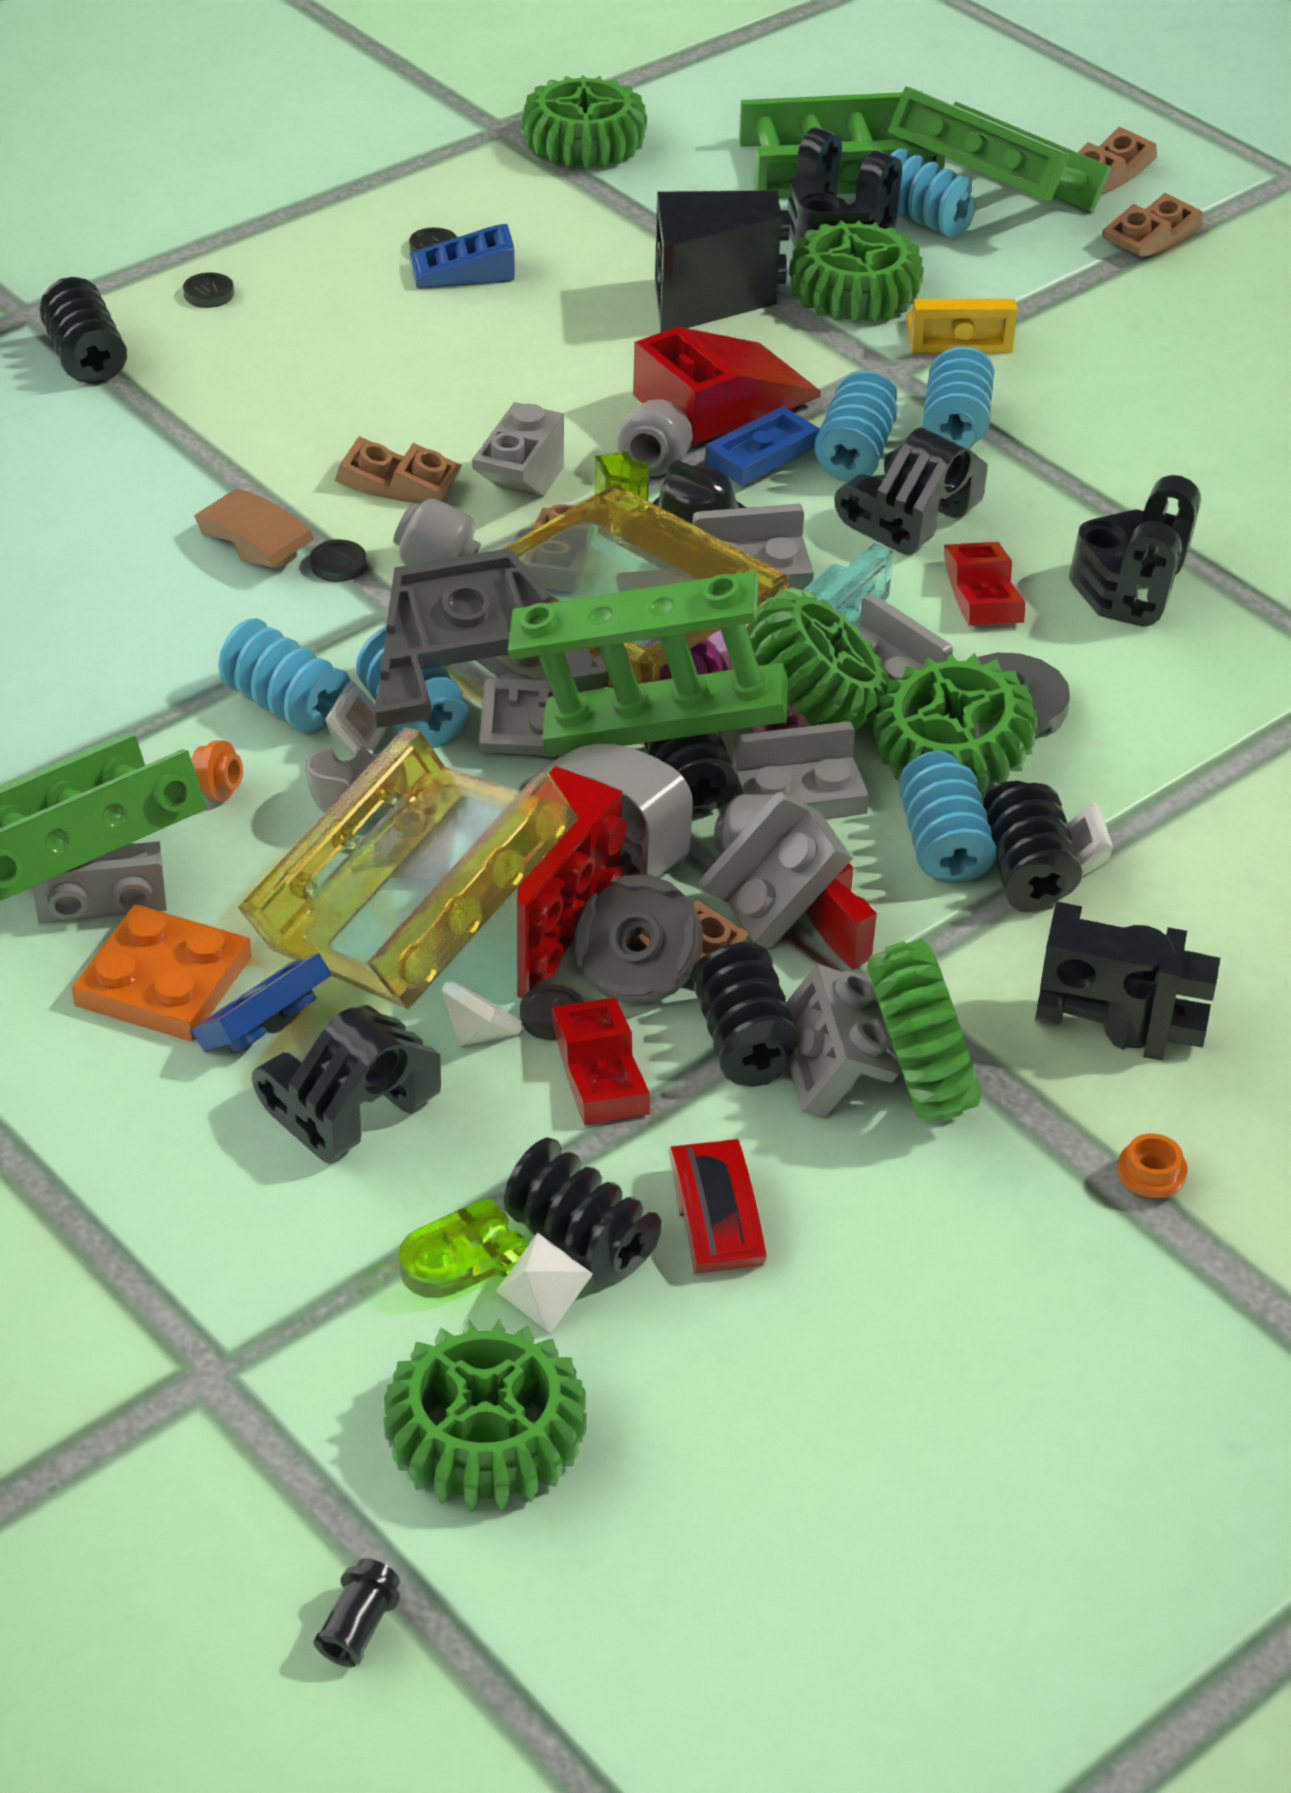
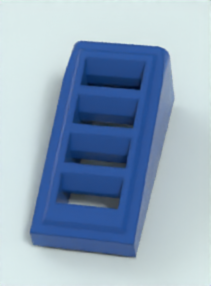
(468, 259)

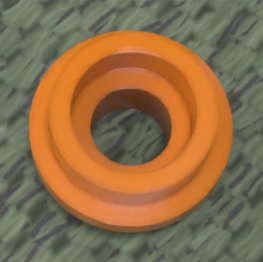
(217, 770)
(1152, 1166)

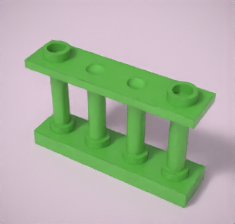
(787, 120)
(999, 149)
(656, 709)
(89, 809)

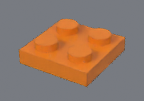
(162, 972)

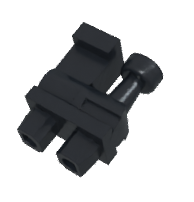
(1126, 981)

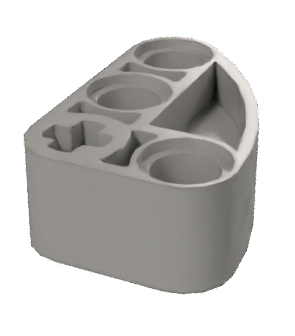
(653, 803)

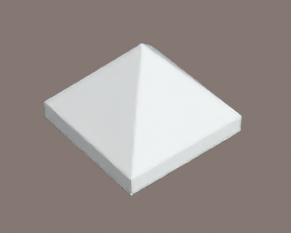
(353, 720)
(1090, 838)
(476, 1017)
(544, 1282)

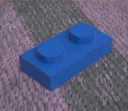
(761, 445)
(282, 992)

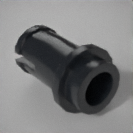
(365, 1597)

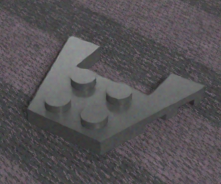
(455, 615)

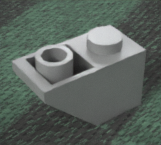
(524, 449)

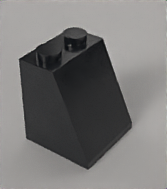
(717, 254)

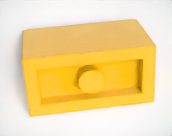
(954, 323)

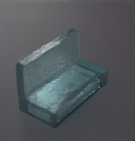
(848, 585)

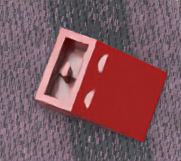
(715, 379)
(568, 877)

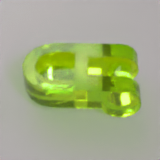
(441, 1260)

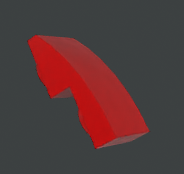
(845, 920)

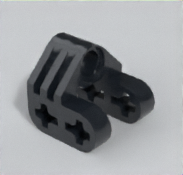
(816, 187)
(920, 480)
(1121, 553)
(350, 1063)

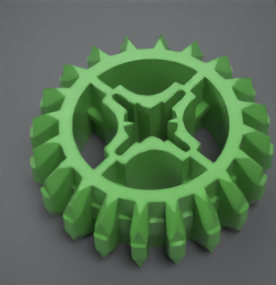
(584, 121)
(856, 271)
(825, 658)
(961, 710)
(924, 1030)
(485, 1440)

